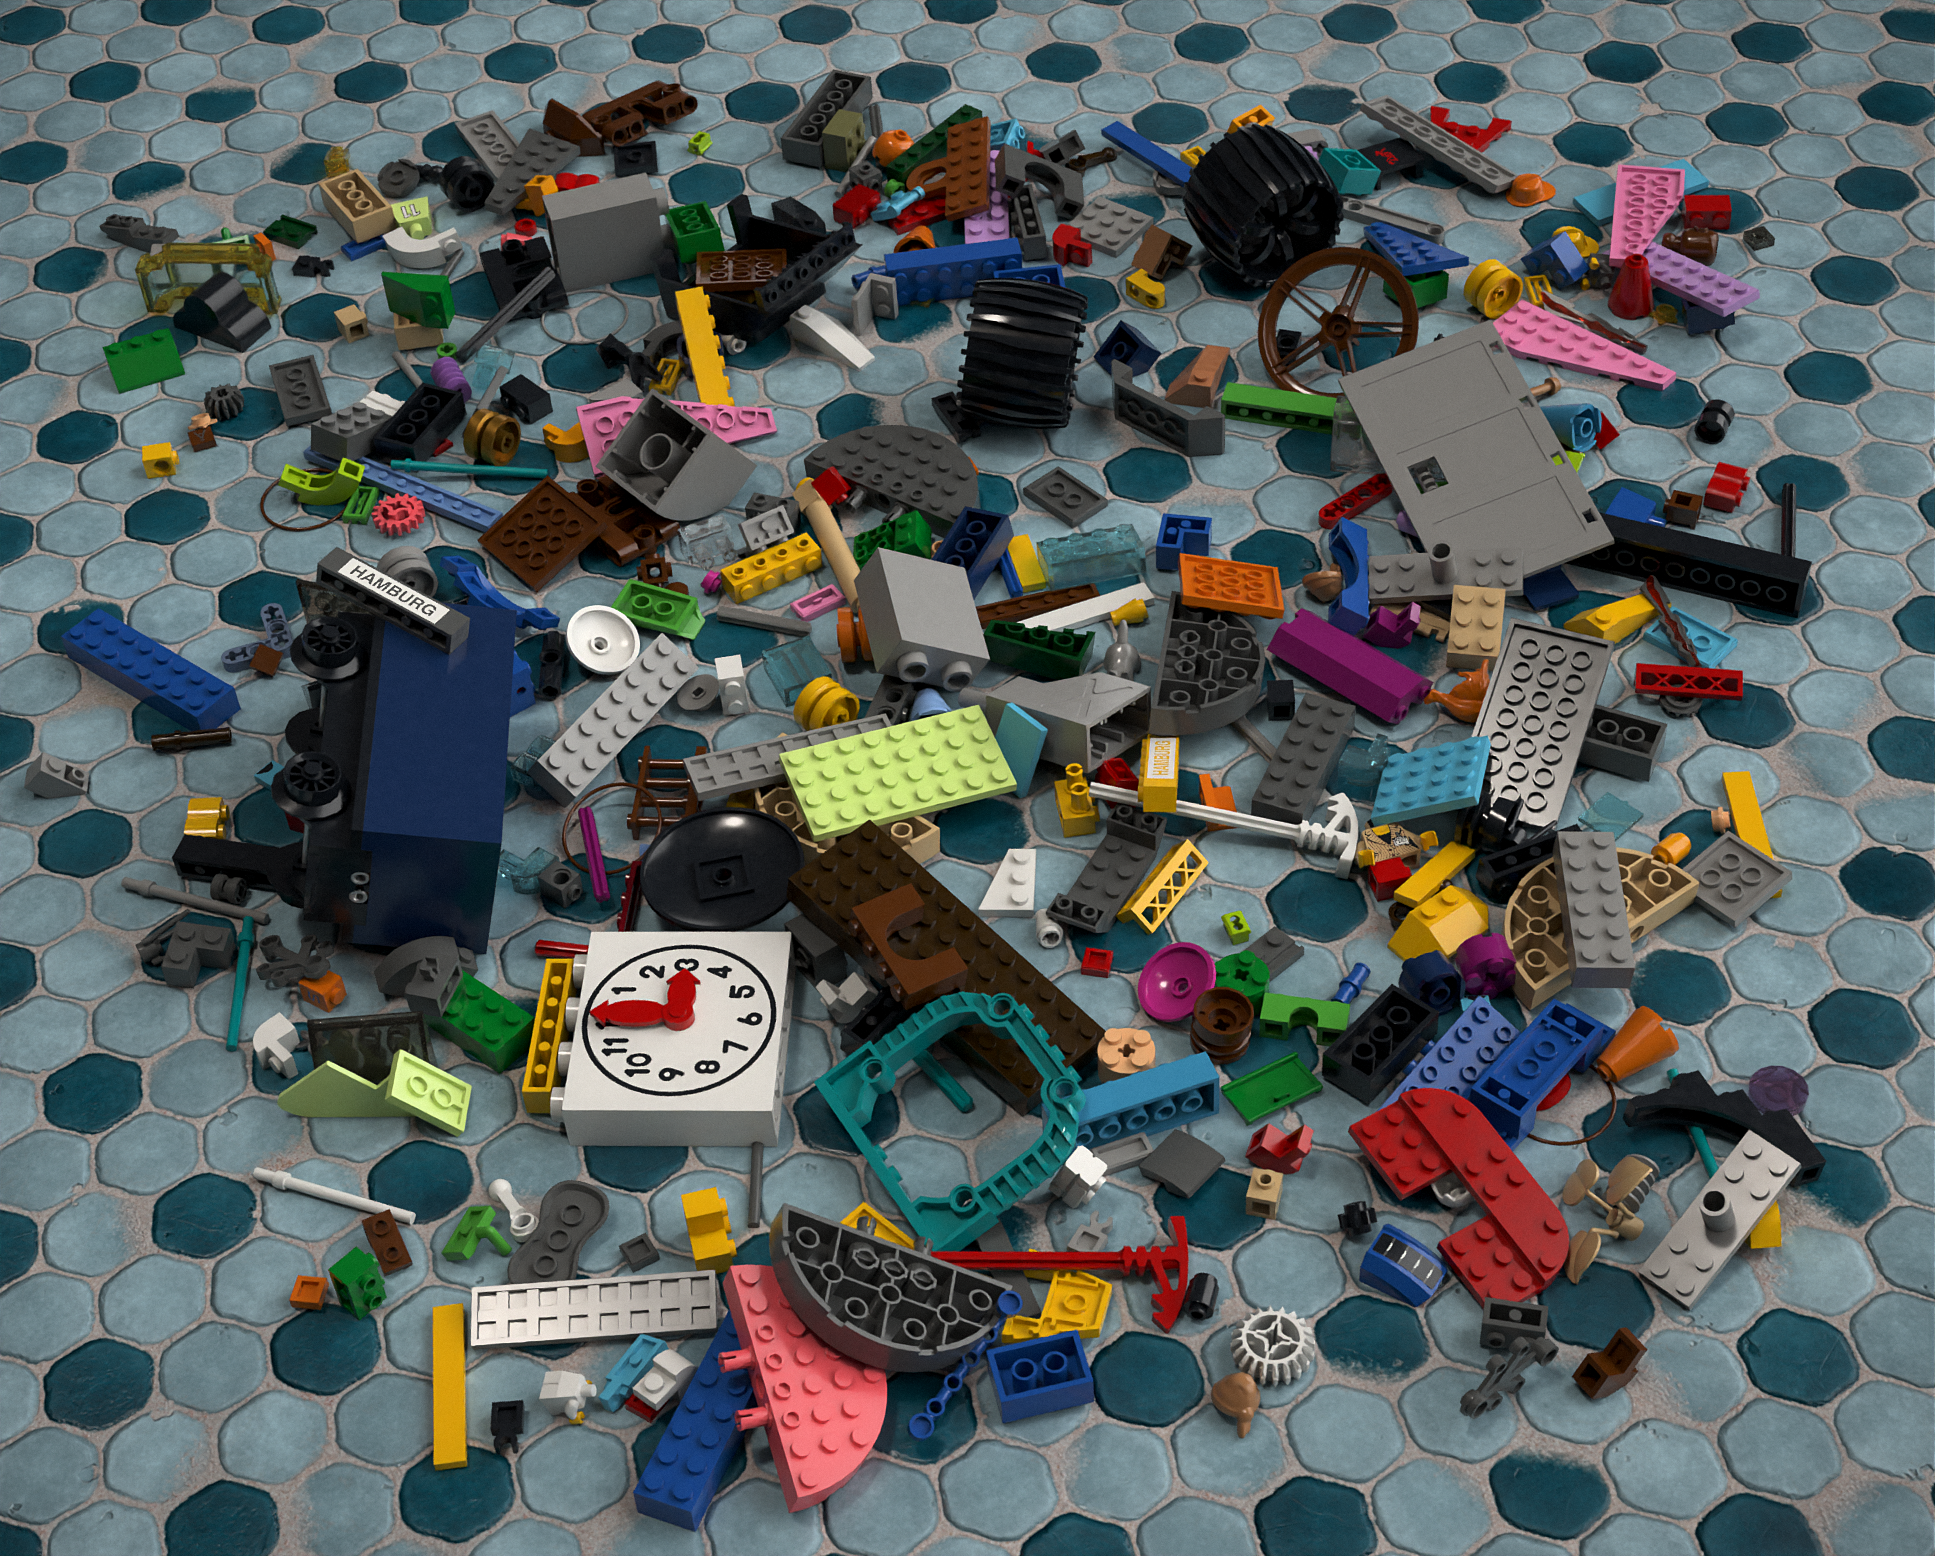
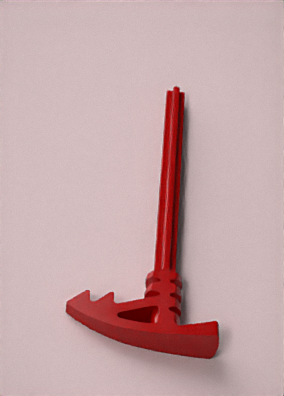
(1174, 1258)

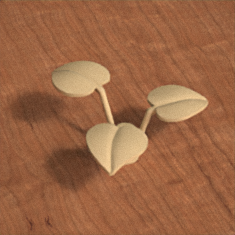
(1621, 1221)

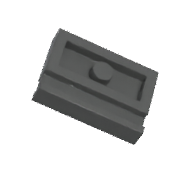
(1276, 951)

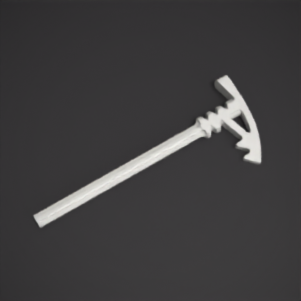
(1339, 813)

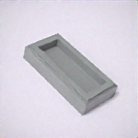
(1123, 1153)

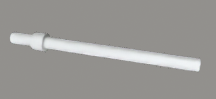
(284, 1180)

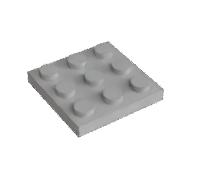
(1110, 226)
(1735, 878)

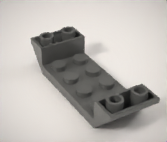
(1164, 422)
(1112, 870)

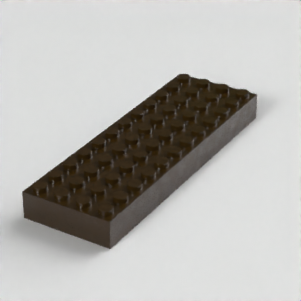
(871, 865)

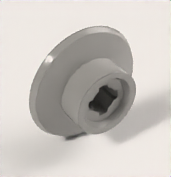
(698, 693)

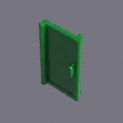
(1278, 1082)

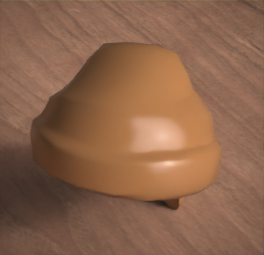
(1324, 584)
(1237, 1397)

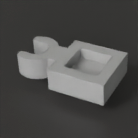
(1092, 1237)

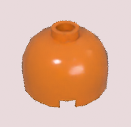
(891, 145)

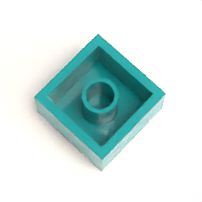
(1349, 170)

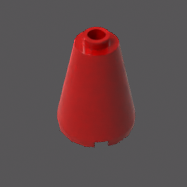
(1632, 290)

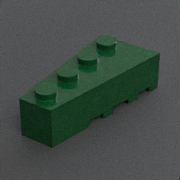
(1039, 649)

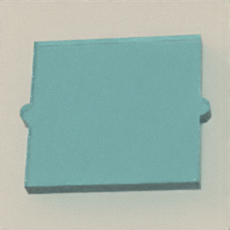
(1611, 815)

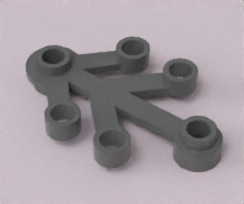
(310, 967)
(1505, 1375)

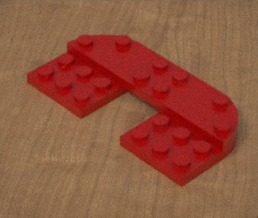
(1437, 1133)

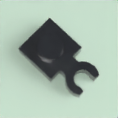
(310, 266)
(506, 1421)

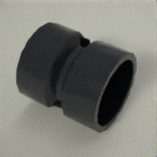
(1714, 421)

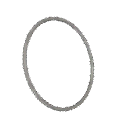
(595, 340)

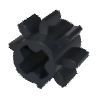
(1357, 1218)

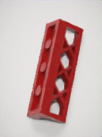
(1696, 681)

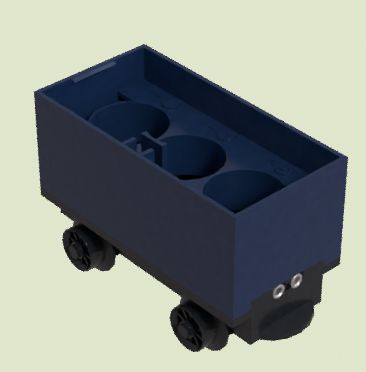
(398, 779)

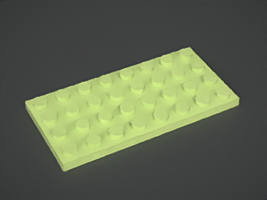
(897, 772)

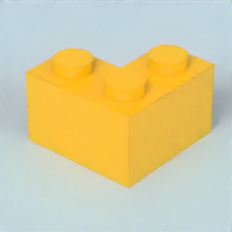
(708, 1230)

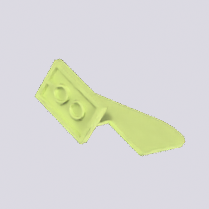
(409, 1091)

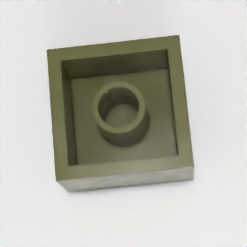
(843, 140)

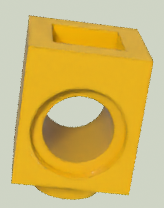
(159, 460)

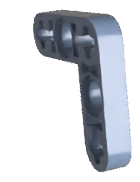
(273, 640)

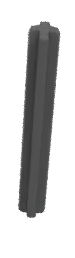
(876, 128)

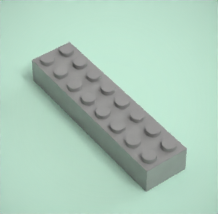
(612, 720)

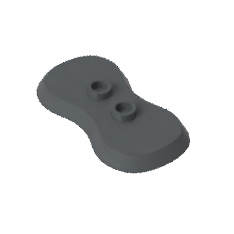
(566, 1221)

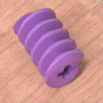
(448, 375)

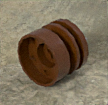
(1221, 1024)

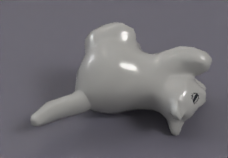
(1122, 657)

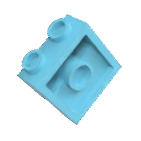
(1006, 132)

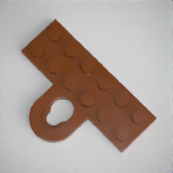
(965, 169)

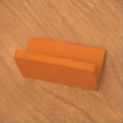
(1217, 798)

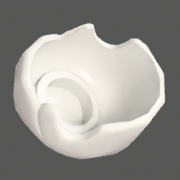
(1451, 1191)

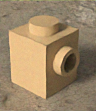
(351, 323)
(1264, 1193)

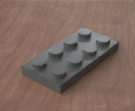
(300, 390)

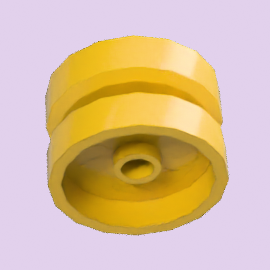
(1493, 288)
(825, 704)

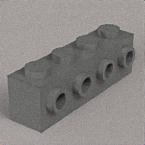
(1027, 224)

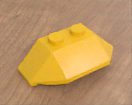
(1440, 924)

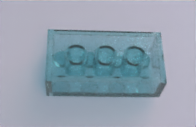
(1091, 557)

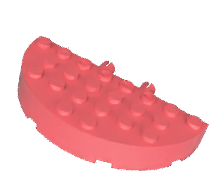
(810, 1397)

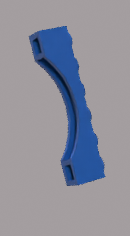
(1349, 546)

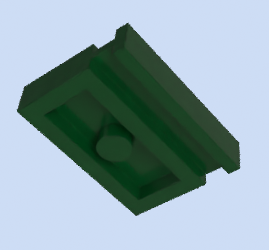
(290, 231)

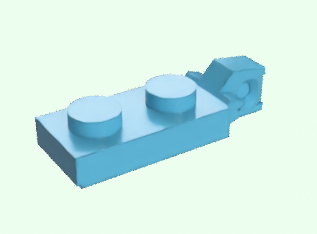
(630, 1370)

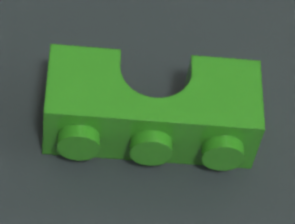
(1284, 1012)

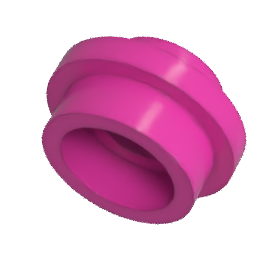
(711, 582)

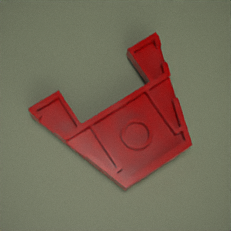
(1471, 135)

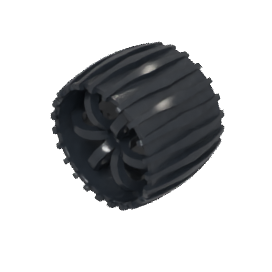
(1261, 203)
(1021, 353)

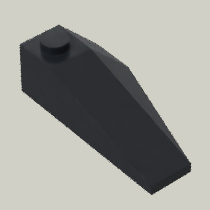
(797, 214)

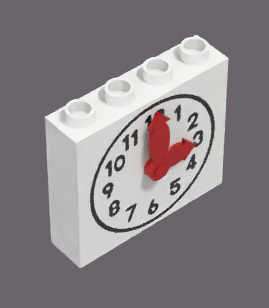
(677, 1039)

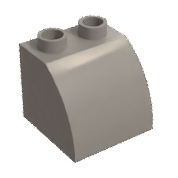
(674, 462)

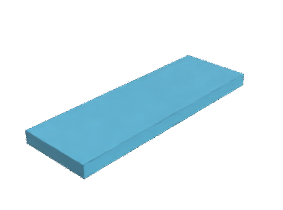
(1599, 203)

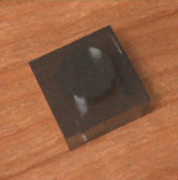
(1758, 238)

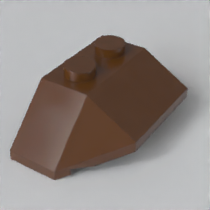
(572, 127)

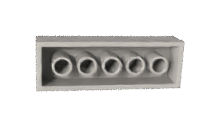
(1593, 910)

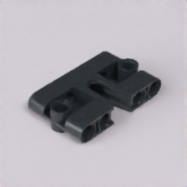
(516, 267)

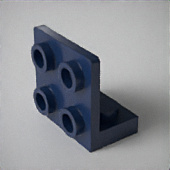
(1548, 589)

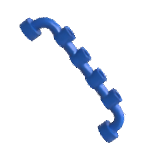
(921, 1424)

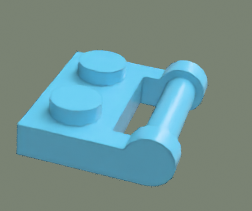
(899, 201)

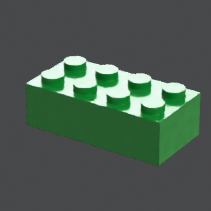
(694, 231)
(484, 1024)

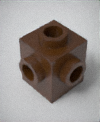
(654, 561)

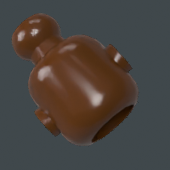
(1694, 243)

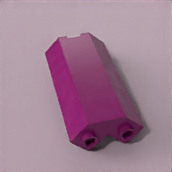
(1349, 666)

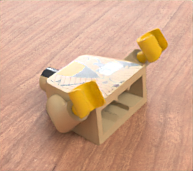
(1392, 841)

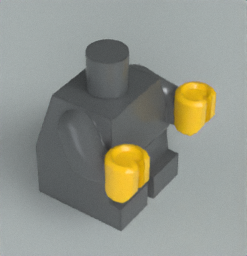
(1599, 274)

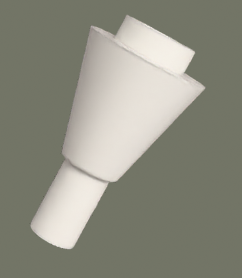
(732, 344)

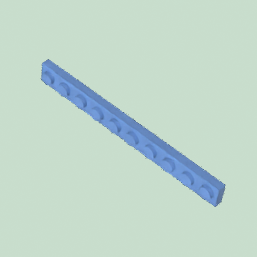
(432, 496)

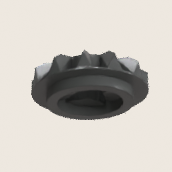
(1690, 706)

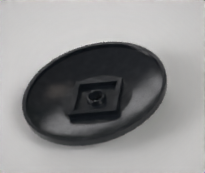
(738, 842)

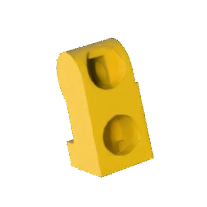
(1145, 290)

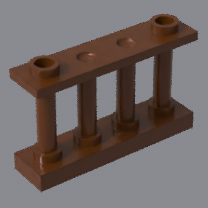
(688, 803)

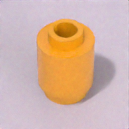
(1672, 849)

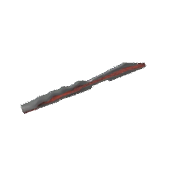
(1591, 322)
(1672, 622)

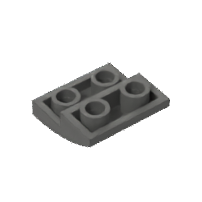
(1182, 1163)

